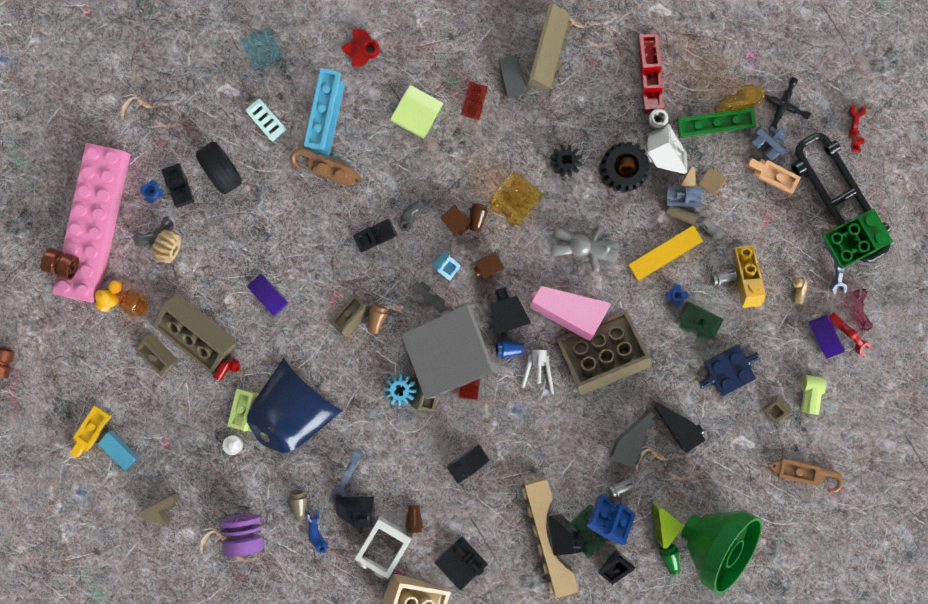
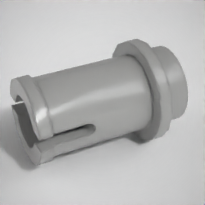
(711, 229)
(723, 277)
(620, 488)

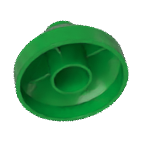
(722, 546)

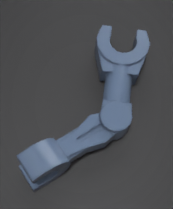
(839, 276)
(347, 474)

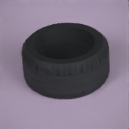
(218, 167)

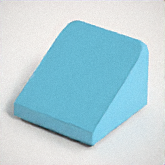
(446, 266)

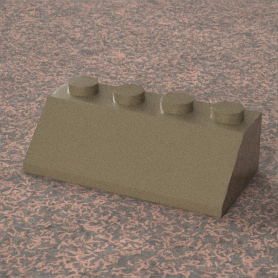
(549, 49)
(194, 332)

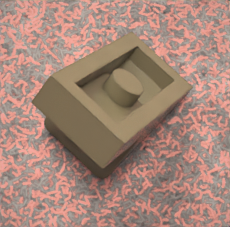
(157, 513)

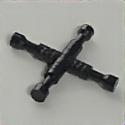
(783, 104)

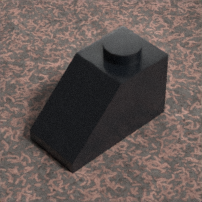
(467, 463)
(356, 510)
(564, 536)

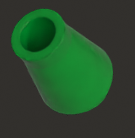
(671, 558)

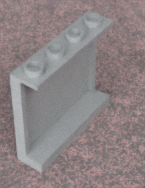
(448, 351)

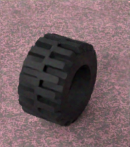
(613, 179)

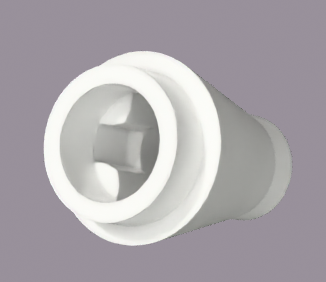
(661, 116)

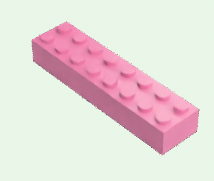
(93, 219)

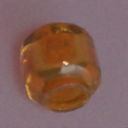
(133, 303)

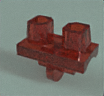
(474, 101)

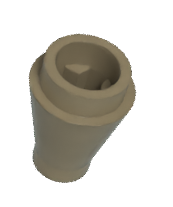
(298, 503)

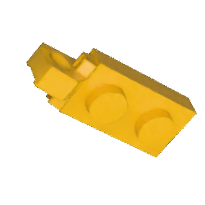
(90, 430)

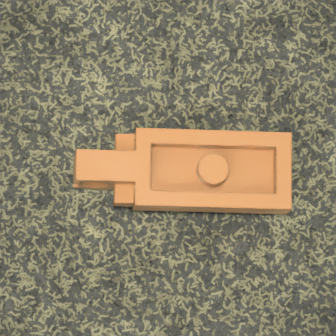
(774, 175)

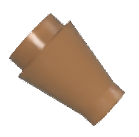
(377, 316)

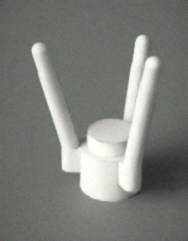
(538, 358)

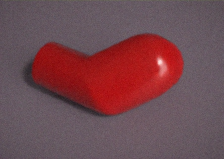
(225, 366)

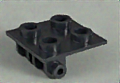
(461, 563)

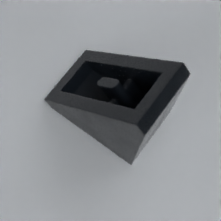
(616, 567)

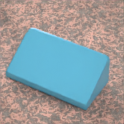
(118, 450)

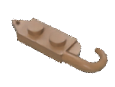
(327, 167)
(805, 473)

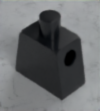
(507, 312)

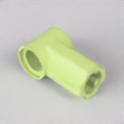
(812, 389)

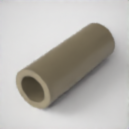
(682, 214)

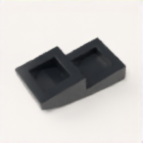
(178, 185)
(375, 235)

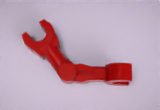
(854, 132)
(851, 333)

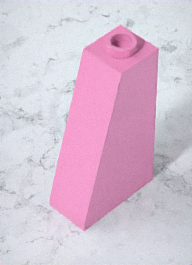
(570, 310)

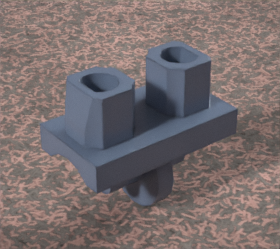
(775, 148)
(684, 196)

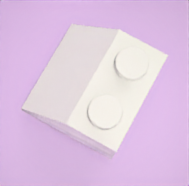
(666, 150)

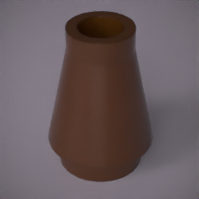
(477, 216)
(414, 520)

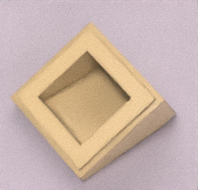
(689, 178)
(712, 181)

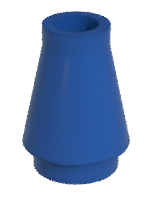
(509, 349)

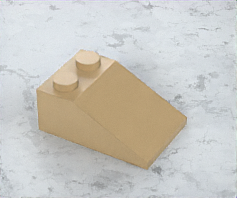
(413, 591)

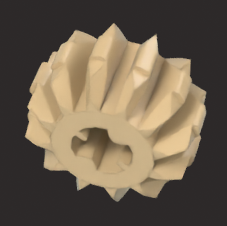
(166, 246)

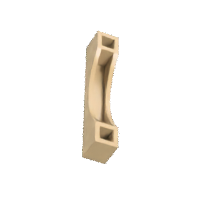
(561, 575)

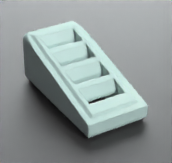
(256, 106)

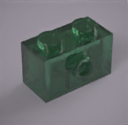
(699, 321)

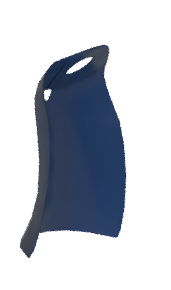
(290, 408)

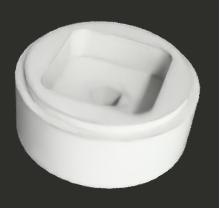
(232, 445)

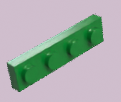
(716, 123)

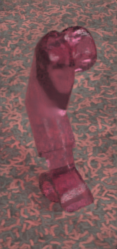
(858, 313)

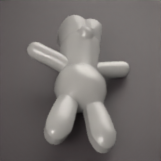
(583, 246)

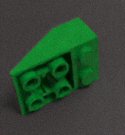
(857, 238)

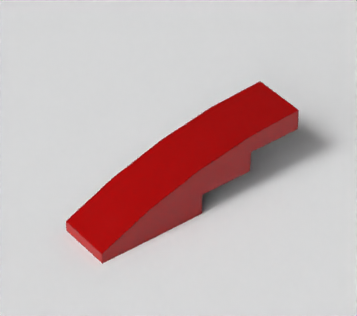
(650, 72)

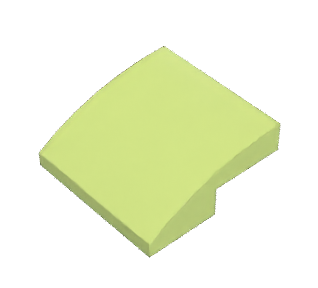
(416, 111)
(241, 405)

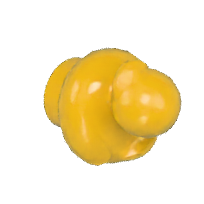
(108, 298)

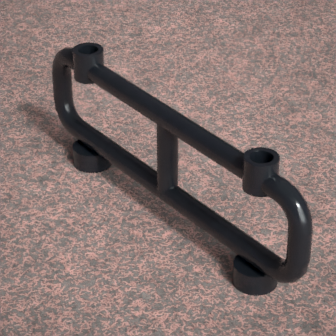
(802, 166)

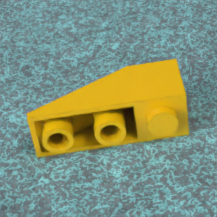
(748, 277)

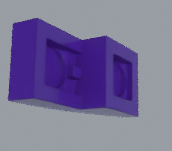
(267, 294)
(826, 336)

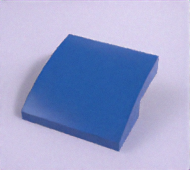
(611, 520)

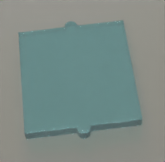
(262, 49)

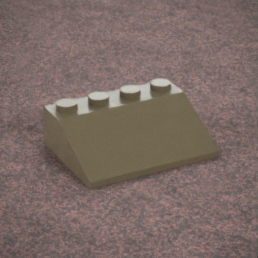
(609, 356)

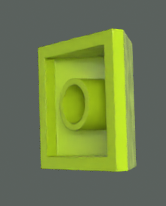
(666, 525)

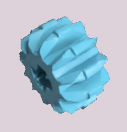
(405, 393)

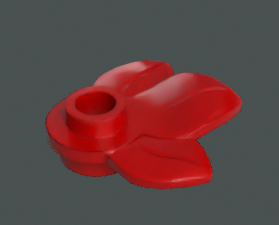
(359, 46)

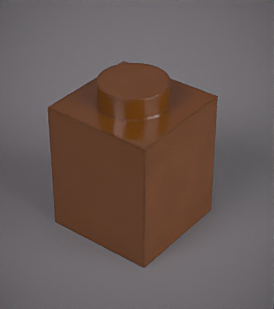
(455, 221)
(488, 266)

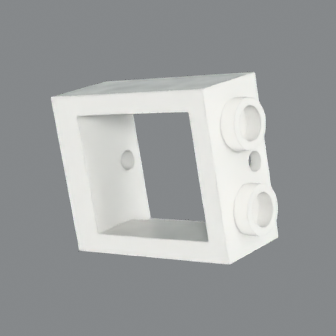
(395, 532)

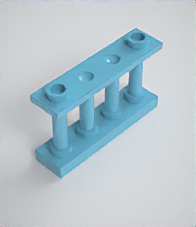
(324, 112)

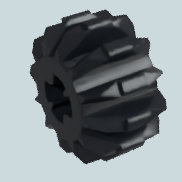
(567, 167)

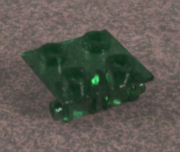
(591, 539)

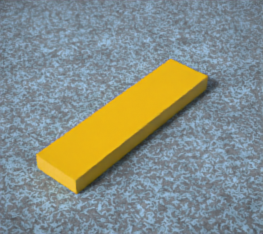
(665, 253)

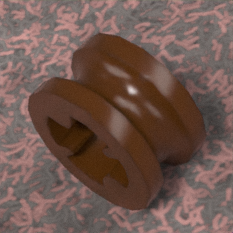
(627, 162)

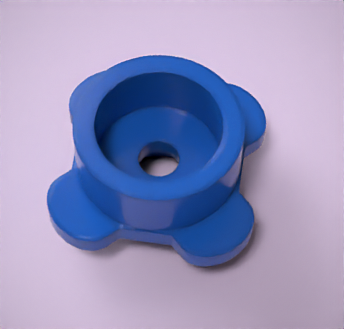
(152, 185)
(676, 300)

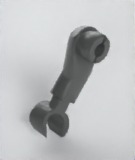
(408, 214)
(146, 239)

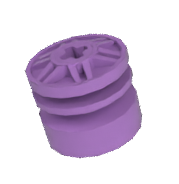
(242, 536)

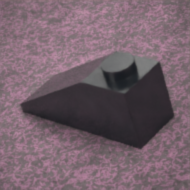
(684, 431)

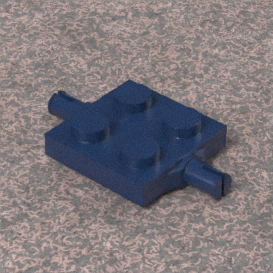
(729, 370)

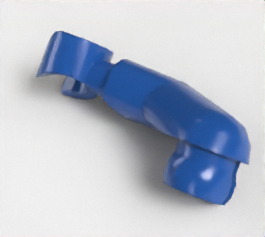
(314, 536)

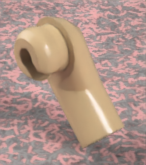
(801, 286)

